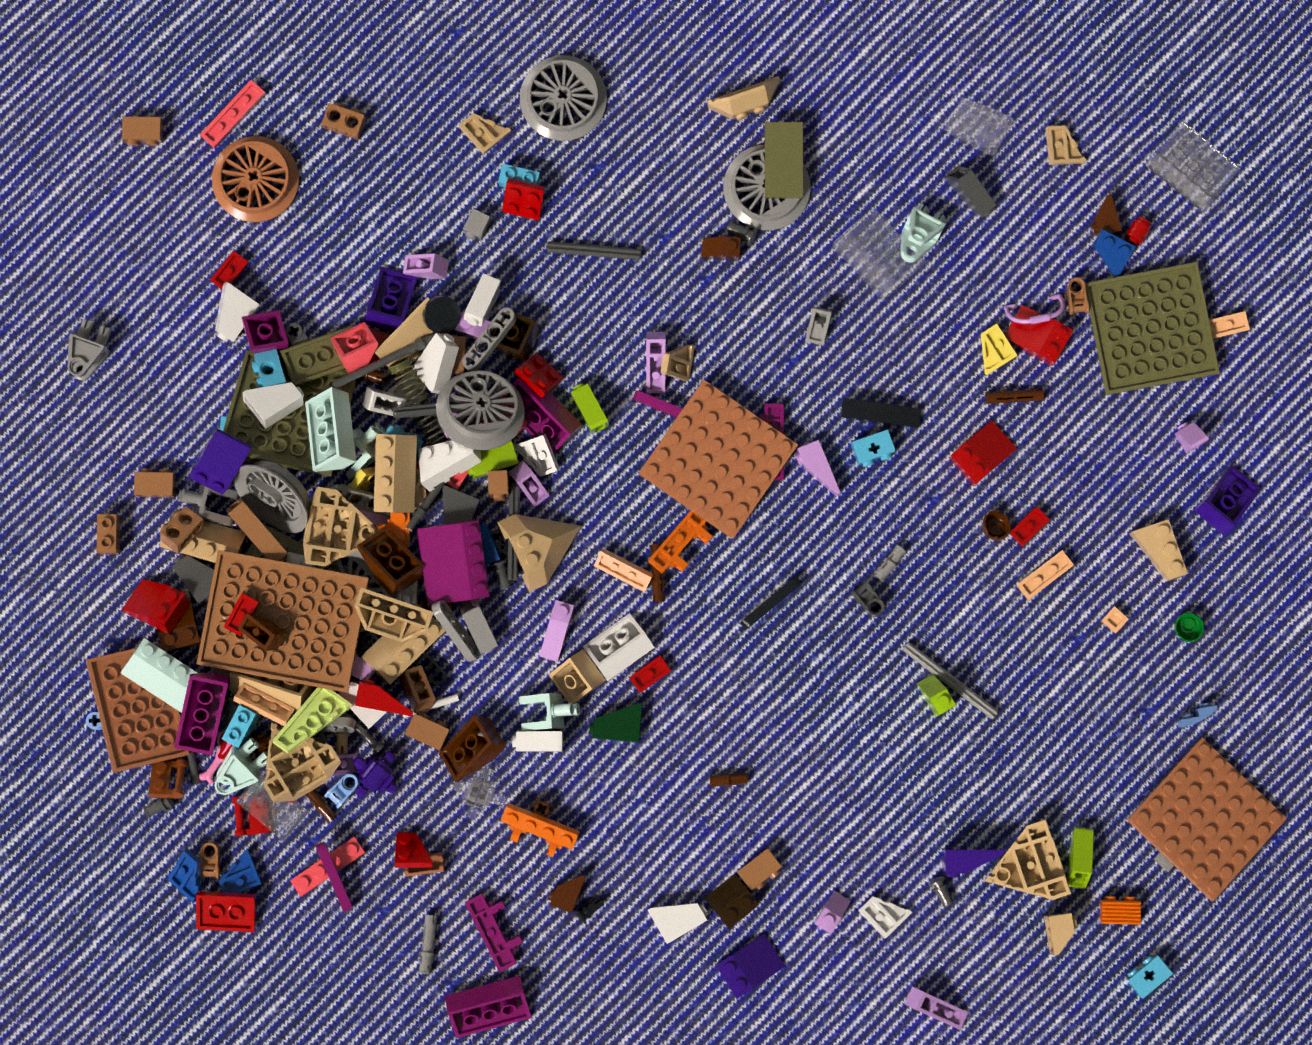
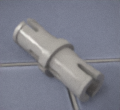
(889, 563)

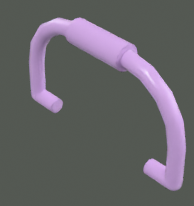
(1037, 319)

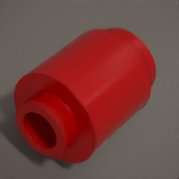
(1138, 231)

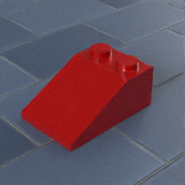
(1042, 339)
(982, 453)
(157, 605)
(375, 697)

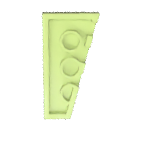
(314, 715)

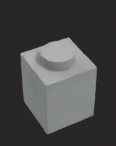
(476, 225)

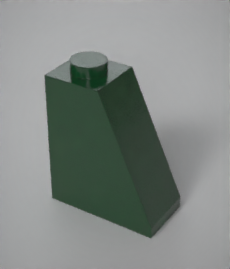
(618, 725)

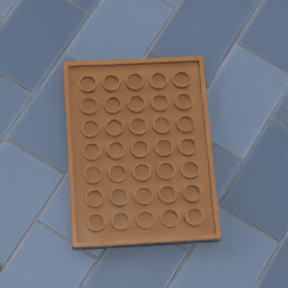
(301, 600)

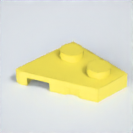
(995, 349)
(361, 481)

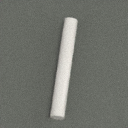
(440, 702)

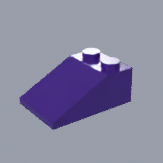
(390, 299)
(219, 461)
(1227, 500)
(963, 861)
(750, 966)

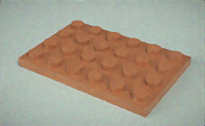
(134, 722)

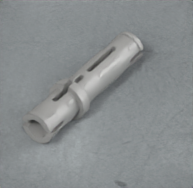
(427, 944)

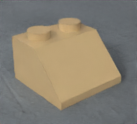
(577, 677)
(1059, 931)

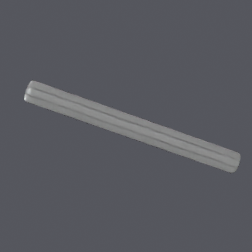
(950, 680)

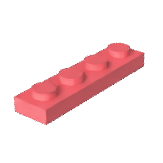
(232, 114)
(317, 874)

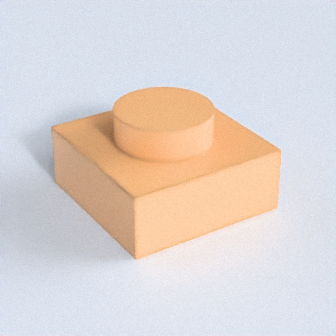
(1114, 619)

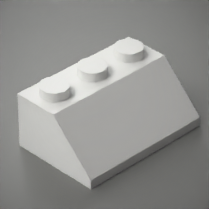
(618, 646)

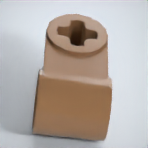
(1078, 298)
(210, 862)

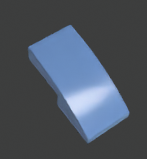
(1203, 712)

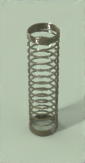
(403, 364)

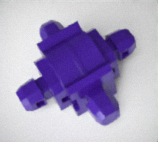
(375, 774)

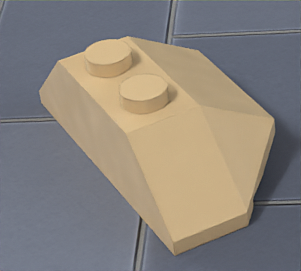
(746, 100)
(391, 616)

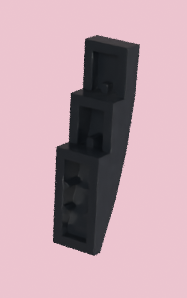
(880, 413)

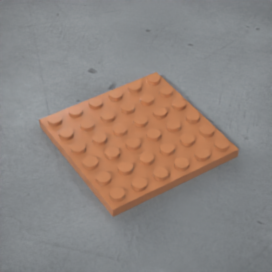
(718, 459)
(1206, 819)

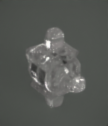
(479, 792)

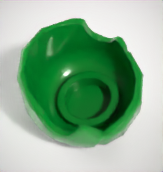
(1189, 627)

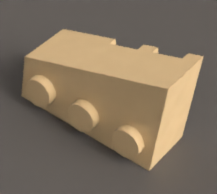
(1162, 549)

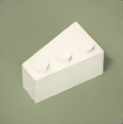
(443, 461)

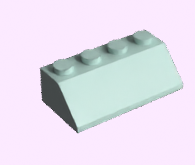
(330, 430)
(158, 673)

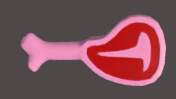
(223, 749)

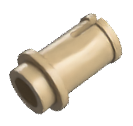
(342, 740)

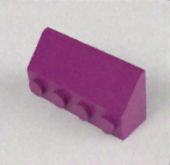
(547, 416)
(201, 712)
(487, 1006)

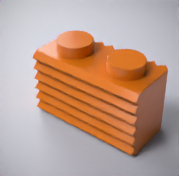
(1120, 911)

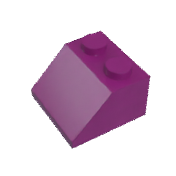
(265, 332)

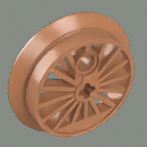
(271, 151)

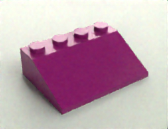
(453, 562)

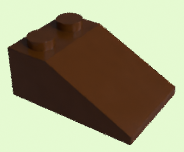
(390, 561)
(185, 633)
(472, 747)

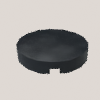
(441, 314)

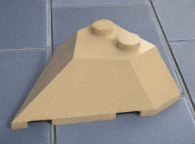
(333, 528)
(538, 545)
(299, 771)
(1032, 865)

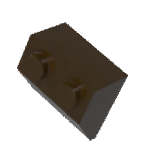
(520, 338)
(731, 901)

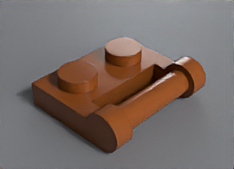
(161, 779)

